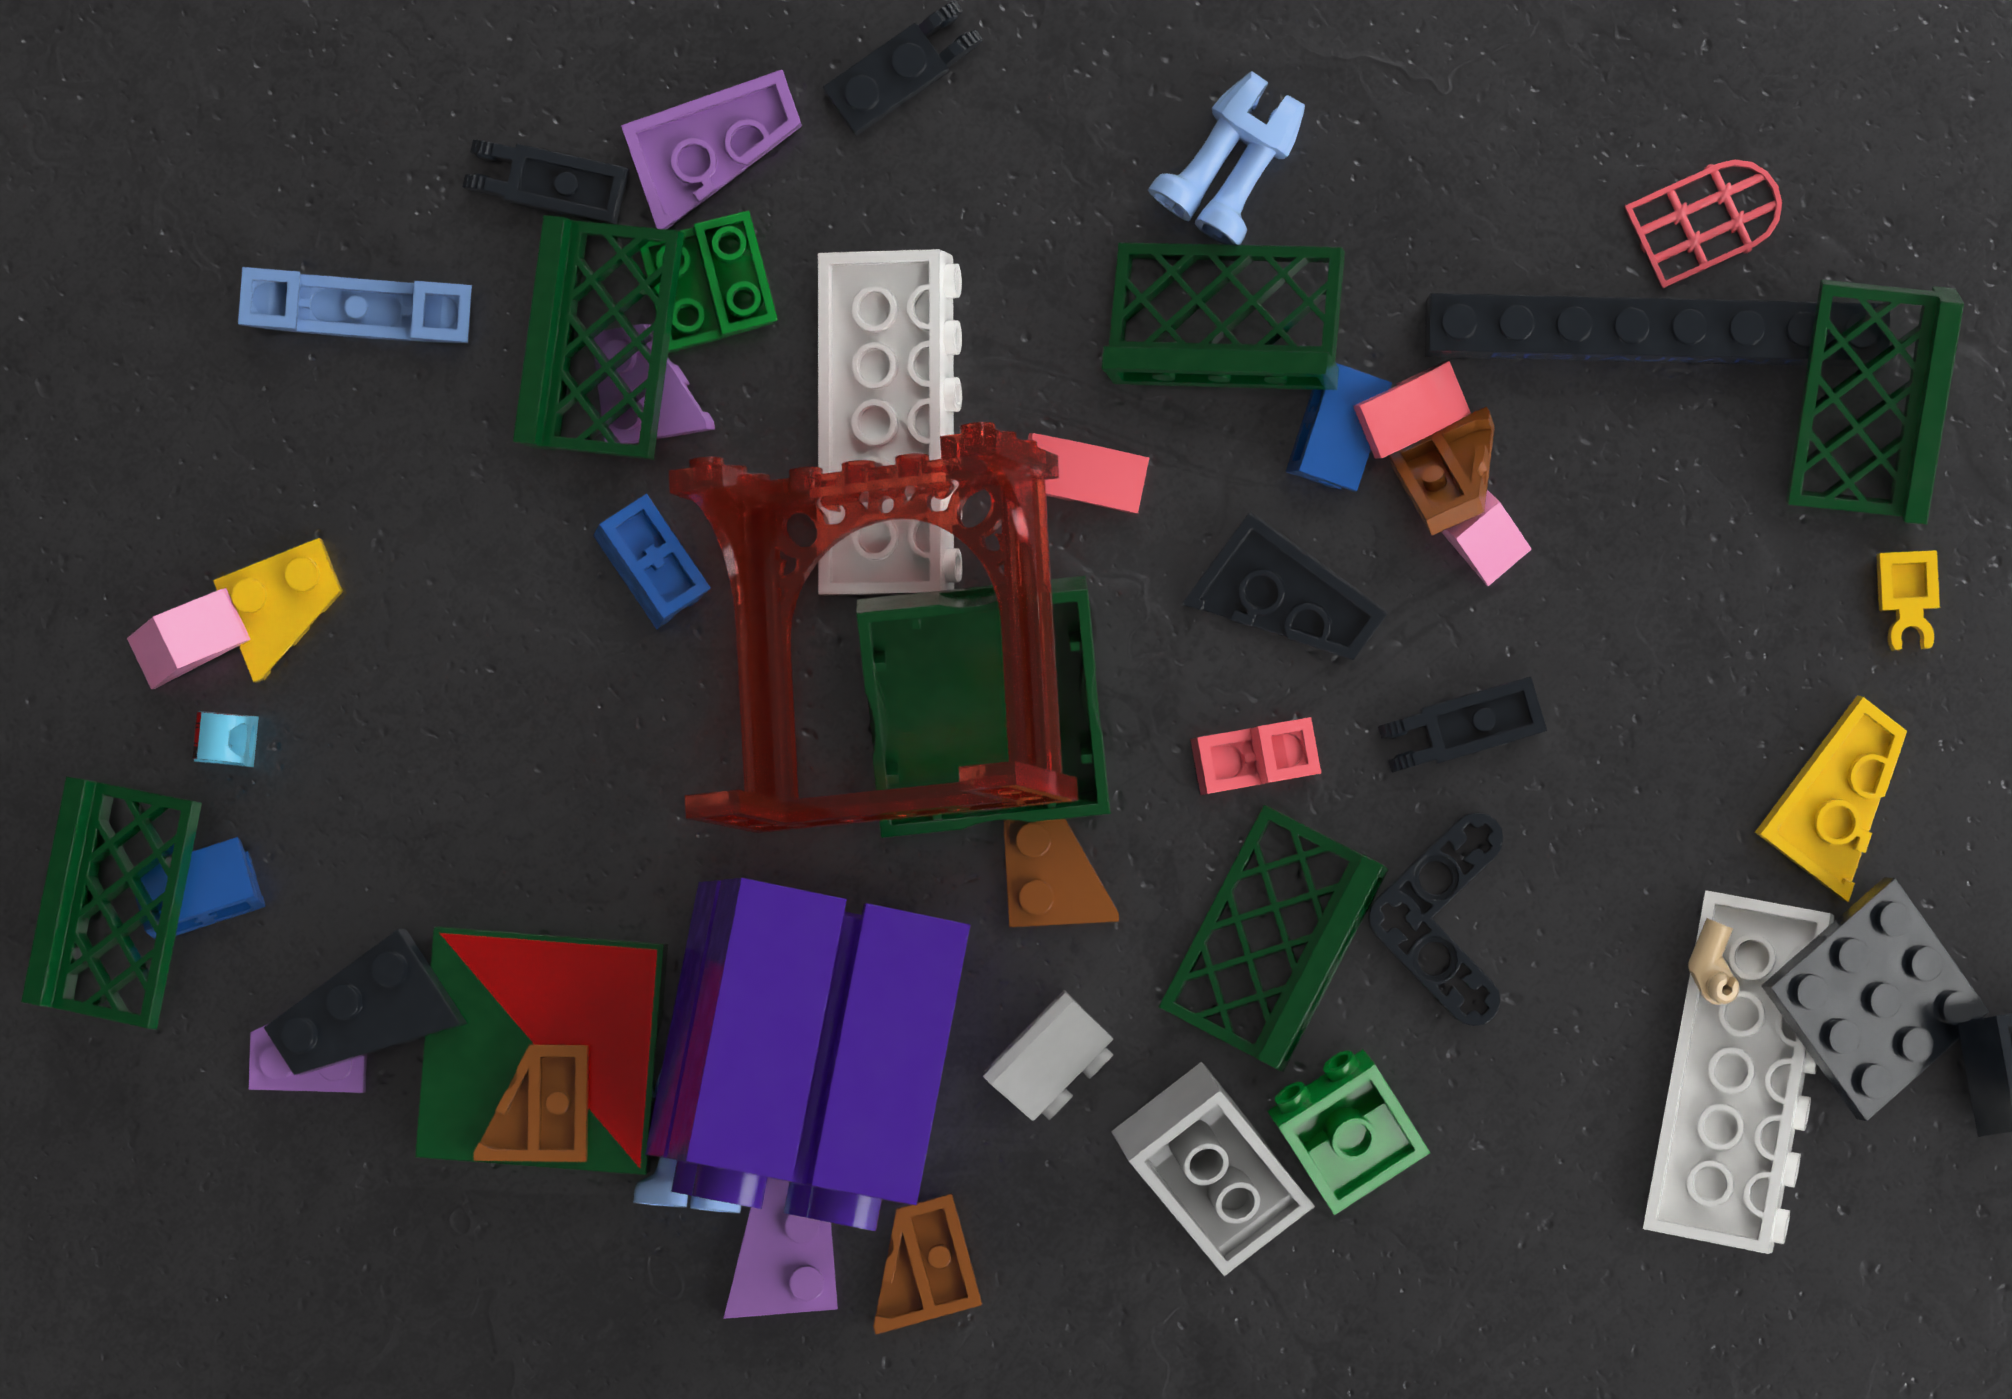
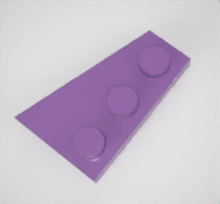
(707, 142)
(782, 1262)

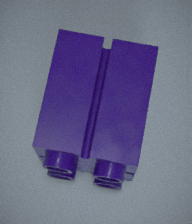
(806, 1050)

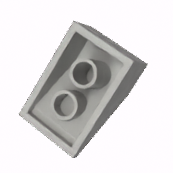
(1049, 1057)
(1212, 1169)

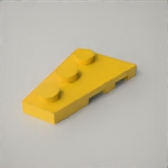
(1833, 800)

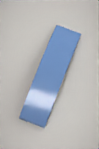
(354, 306)

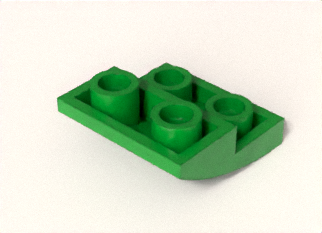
(719, 282)

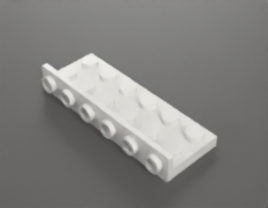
(884, 395)
(1736, 1090)

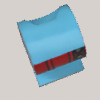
(225, 738)

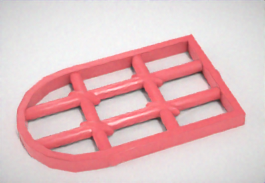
(1695, 239)

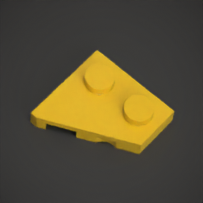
(280, 601)

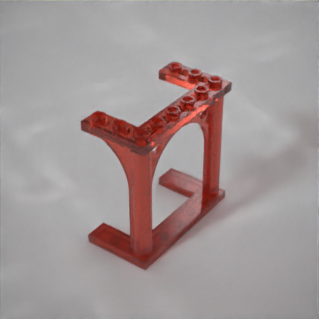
(751, 528)

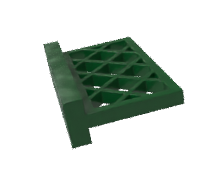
(552, 333)
(1225, 364)
(1924, 406)
(75, 894)
(1318, 960)

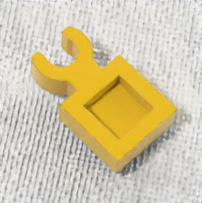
(1908, 585)

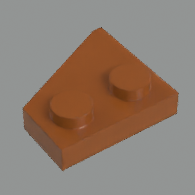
(1448, 471)
(1051, 877)
(542, 1109)
(926, 1267)

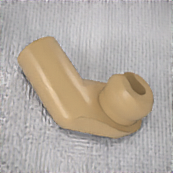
(1709, 967)

